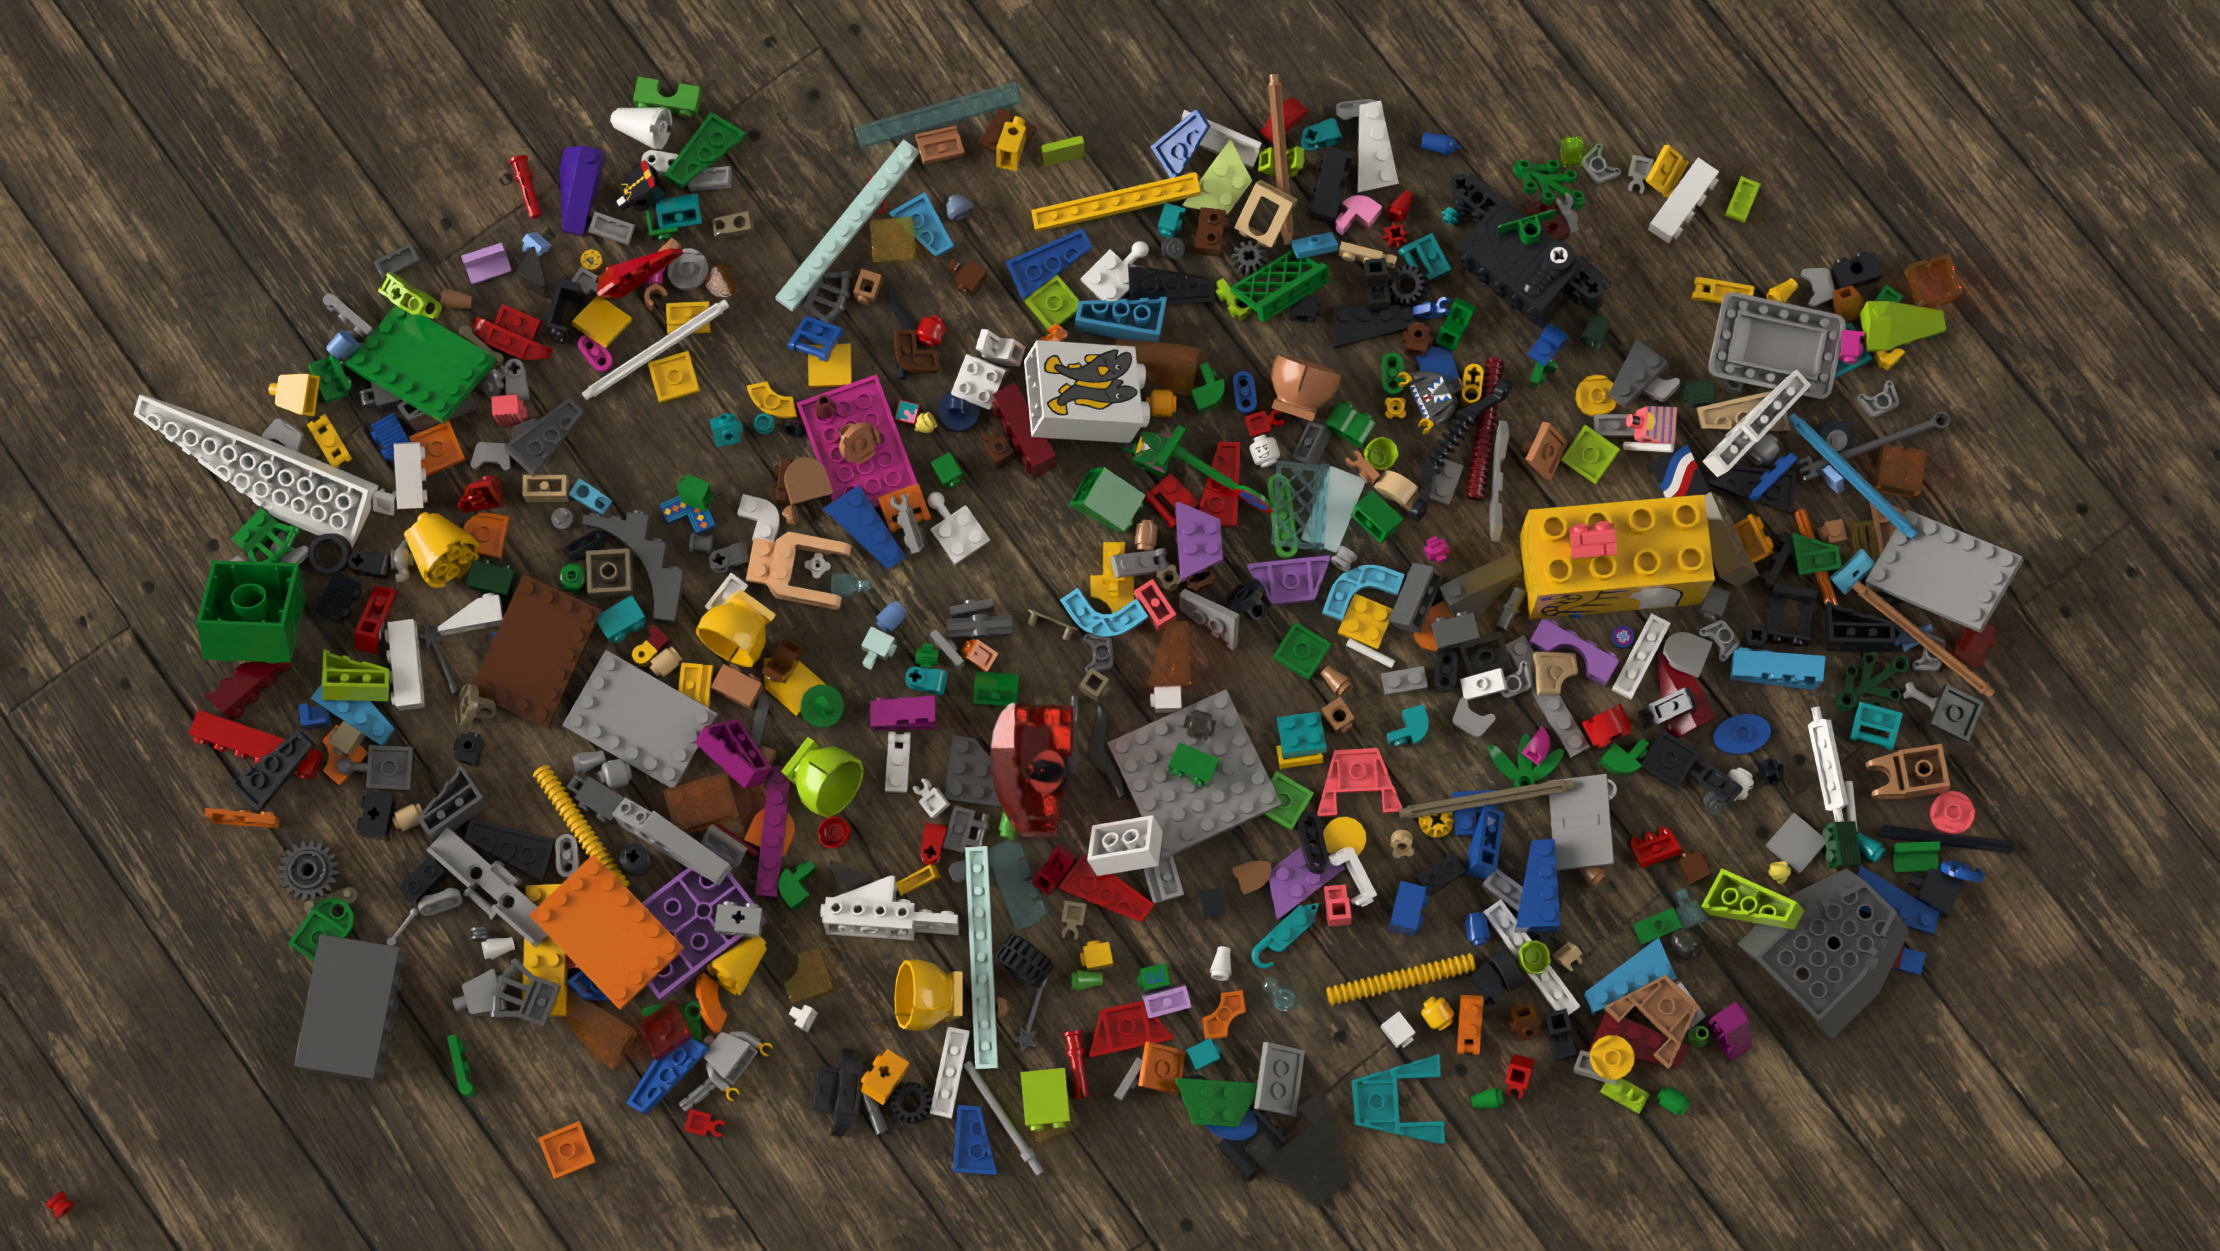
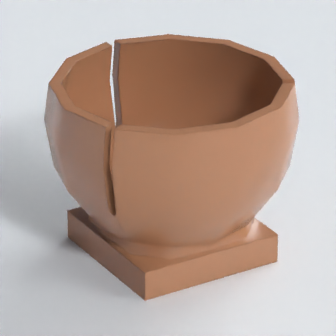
(1302, 386)

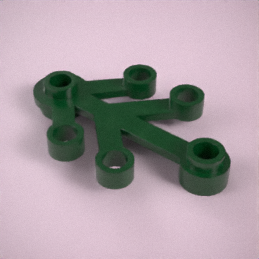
(1868, 685)

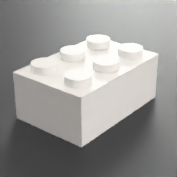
(1125, 845)

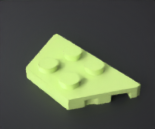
(1222, 182)

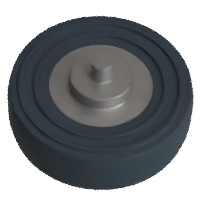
(1837, 435)

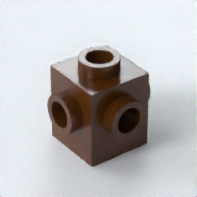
(1417, 339)
(1525, 1022)

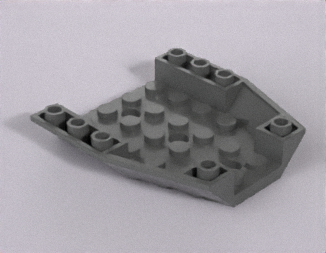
(1839, 979)

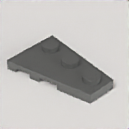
(1636, 374)

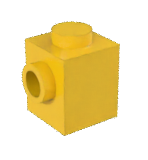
(1096, 955)

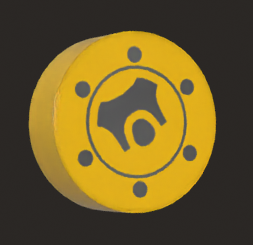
(591, 260)

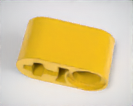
(1475, 388)

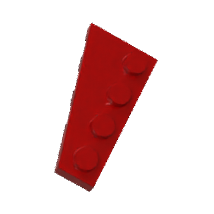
(1217, 498)

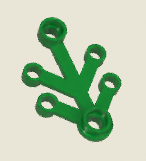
(1525, 170)

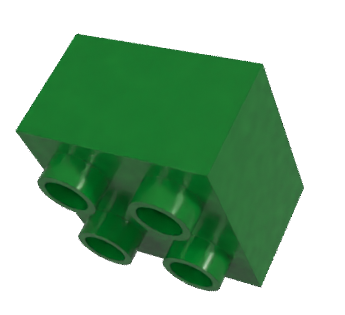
(251, 611)

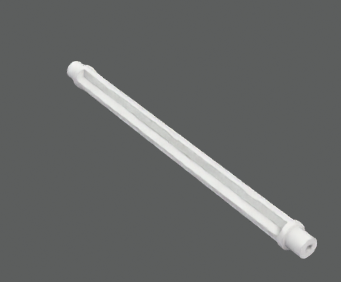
(655, 349)

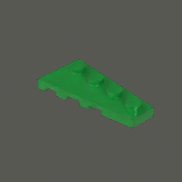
(705, 147)

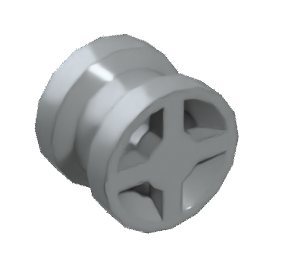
(1343, 558)

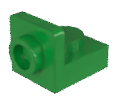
(1539, 375)

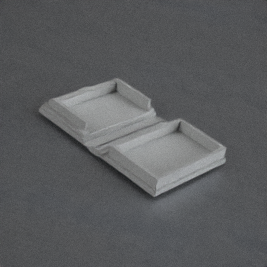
(1582, 824)

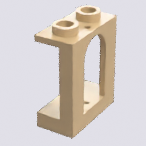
(1279, 197)

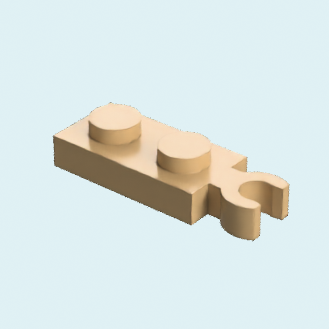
(1354, 252)

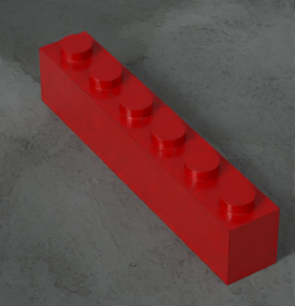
(245, 741)

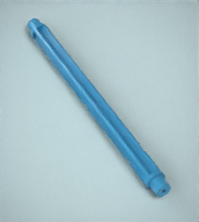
(1852, 476)

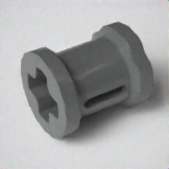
(701, 543)

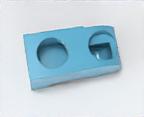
(589, 497)

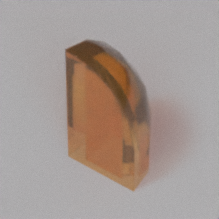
(720, 281)

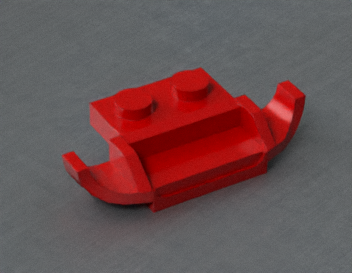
(513, 334)

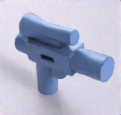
(1906, 640)

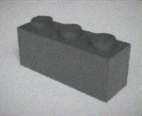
(1416, 598)

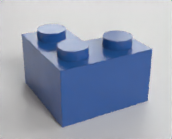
(1407, 909)

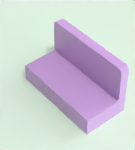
(486, 263)
(1166, 1000)

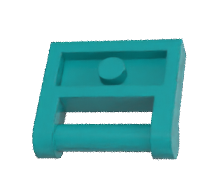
(1430, 255)
(1877, 718)

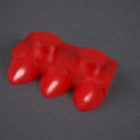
(1655, 848)

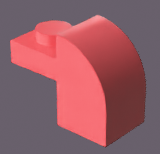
(1337, 905)

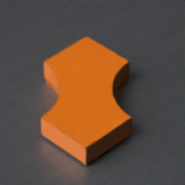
(1217, 1023)

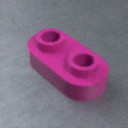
(595, 354)

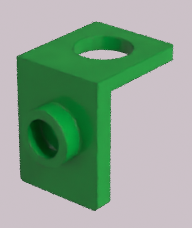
(661, 234)

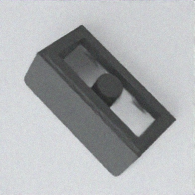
(1312, 444)

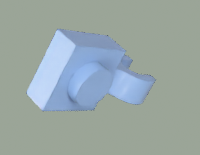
(1832, 478)

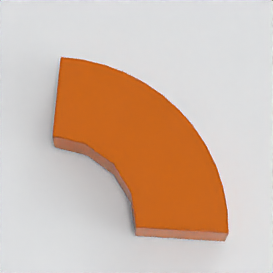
(707, 993)

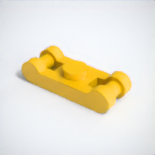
(329, 441)

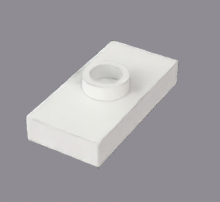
(1483, 684)

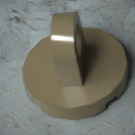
(471, 706)

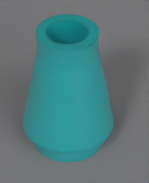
(1870, 848)

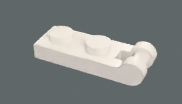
(897, 763)

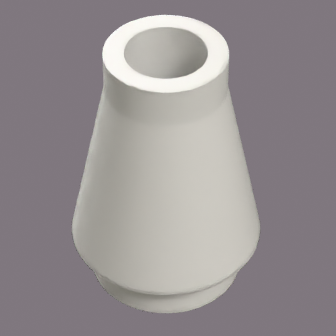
(496, 947)
(1221, 965)

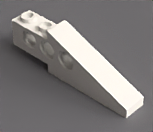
(1756, 424)

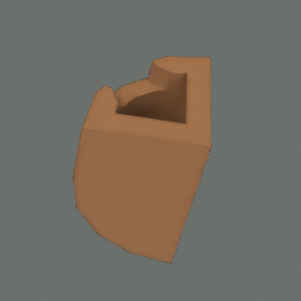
(1252, 875)

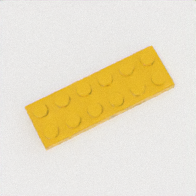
(548, 959)

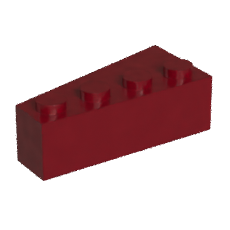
(1643, 1040)

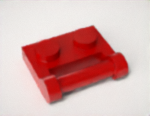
(1172, 492)

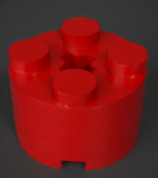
(1607, 725)

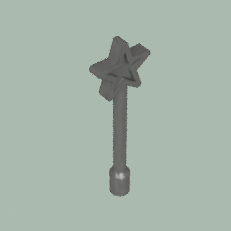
(431, 639)
(1026, 1036)

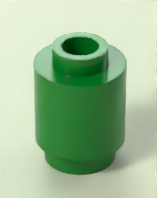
(1673, 1100)

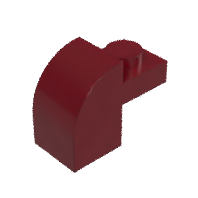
(1054, 870)

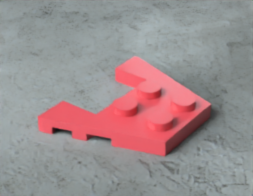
(1354, 773)

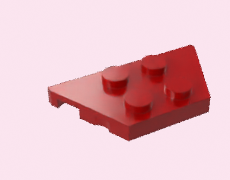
(1126, 1029)

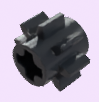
(1770, 772)

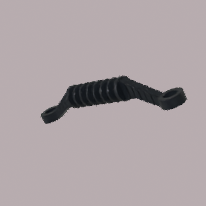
(1467, 417)

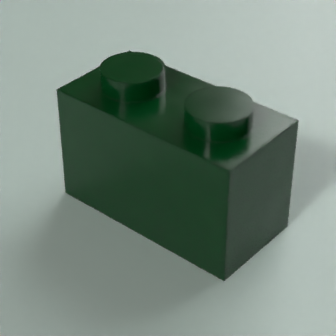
(491, 578)

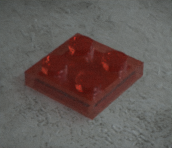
(665, 1030)

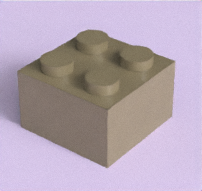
(609, 573)

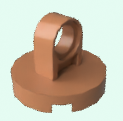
(858, 442)

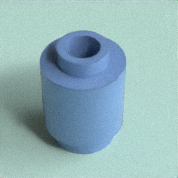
(891, 616)

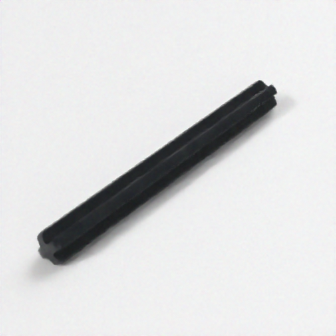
(1947, 839)

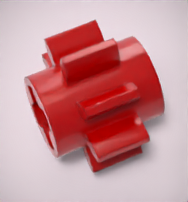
(1395, 229)

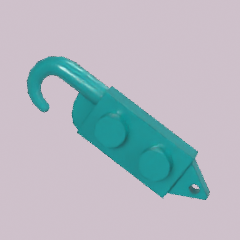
(1285, 933)

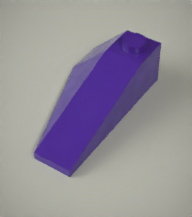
(579, 180)

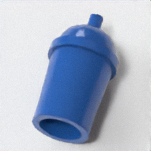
(1439, 143)

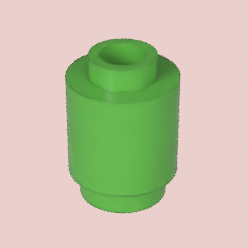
(1007, 830)

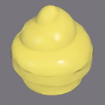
(925, 423)
(1779, 871)

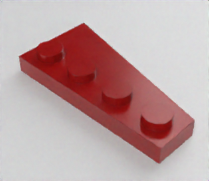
(1105, 891)

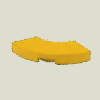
(772, 403)

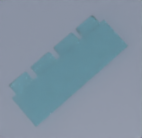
(1015, 890)

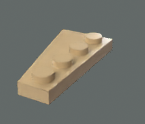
(1729, 413)

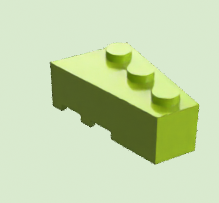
(353, 680)

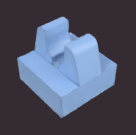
(536, 240)

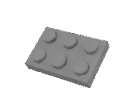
(1279, 1079)

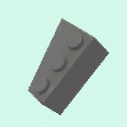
(421, 421)

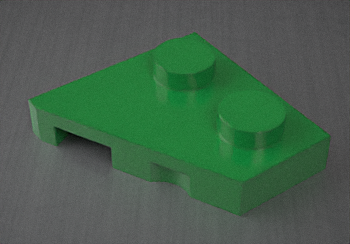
(1814, 555)

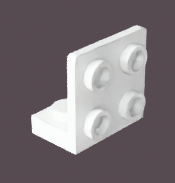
(978, 381)

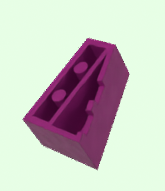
(904, 714)
(735, 752)
(1731, 1030)

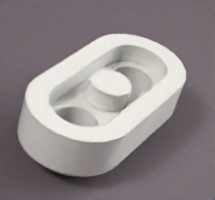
(662, 160)

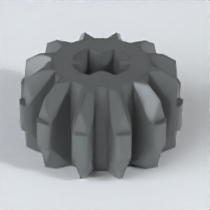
(1247, 251)

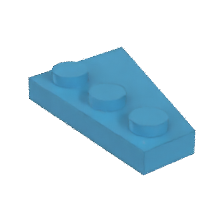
(927, 224)

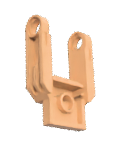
(773, 564)

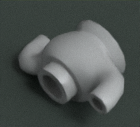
(402, 560)

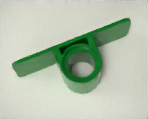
(1528, 223)

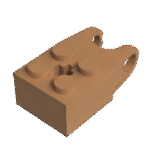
(1904, 773)

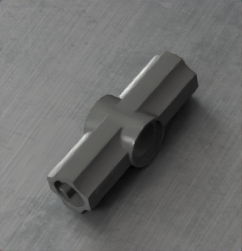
(980, 626)

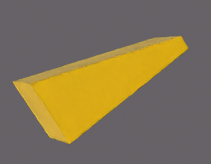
(918, 879)

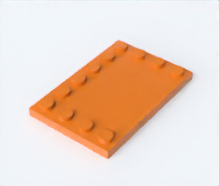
(607, 932)

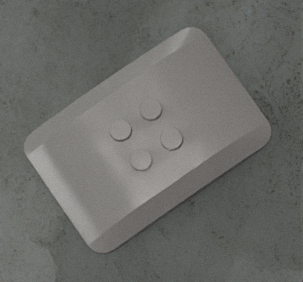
(1769, 339)

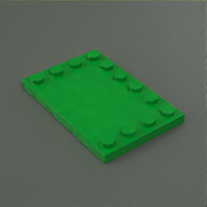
(421, 363)

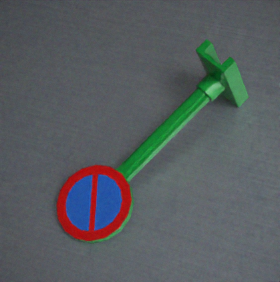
(1174, 449)

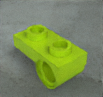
(1224, 294)

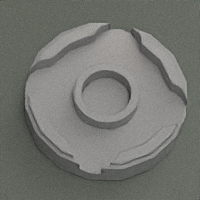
(688, 270)

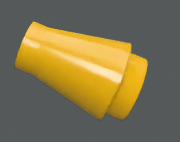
(1782, 291)

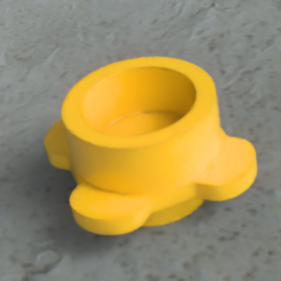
(1399, 403)

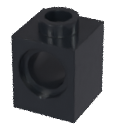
(1305, 309)

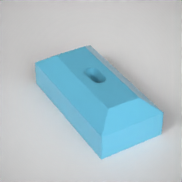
(1844, 577)

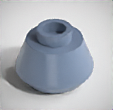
(959, 207)

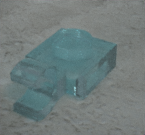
(845, 585)
(1688, 913)

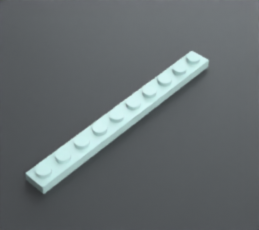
(847, 225)
(981, 957)

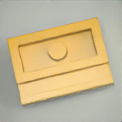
(1667, 171)
(681, 313)
(696, 682)

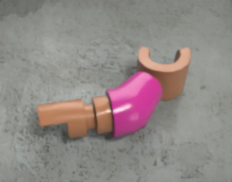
(655, 282)

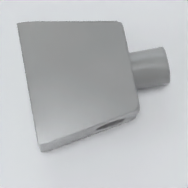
(478, 995)

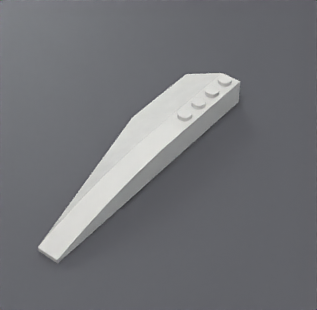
(272, 475)

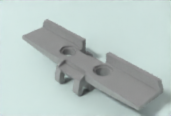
(497, 881)

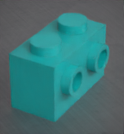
(679, 211)
(621, 620)

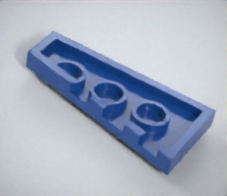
(863, 523)
(665, 1074)

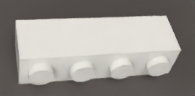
(1683, 201)
(406, 665)

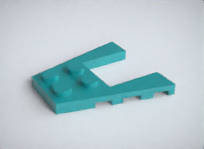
(1377, 1101)

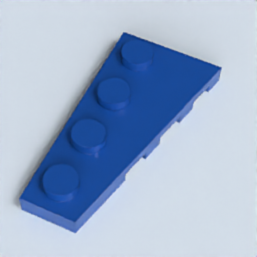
(1043, 263)
(1911, 911)

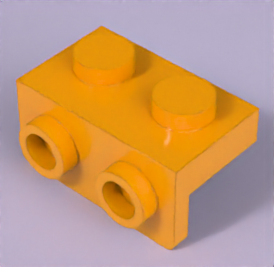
(1754, 539)

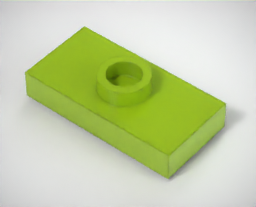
(1742, 199)

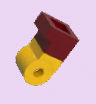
(651, 647)

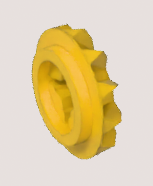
(1437, 830)

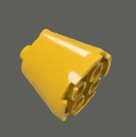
(440, 549)

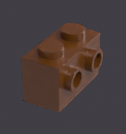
(1210, 232)

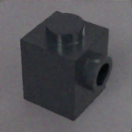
(469, 748)

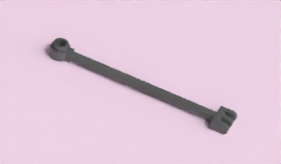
(1811, 467)

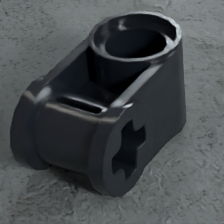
(373, 565)

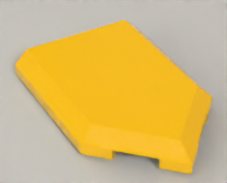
(793, 690)

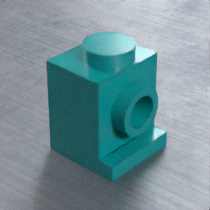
(1170, 220)

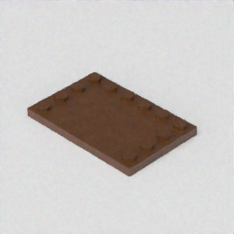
(536, 650)

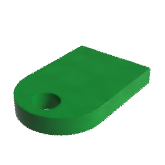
(322, 922)

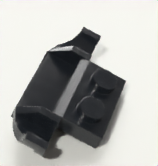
(839, 1091)

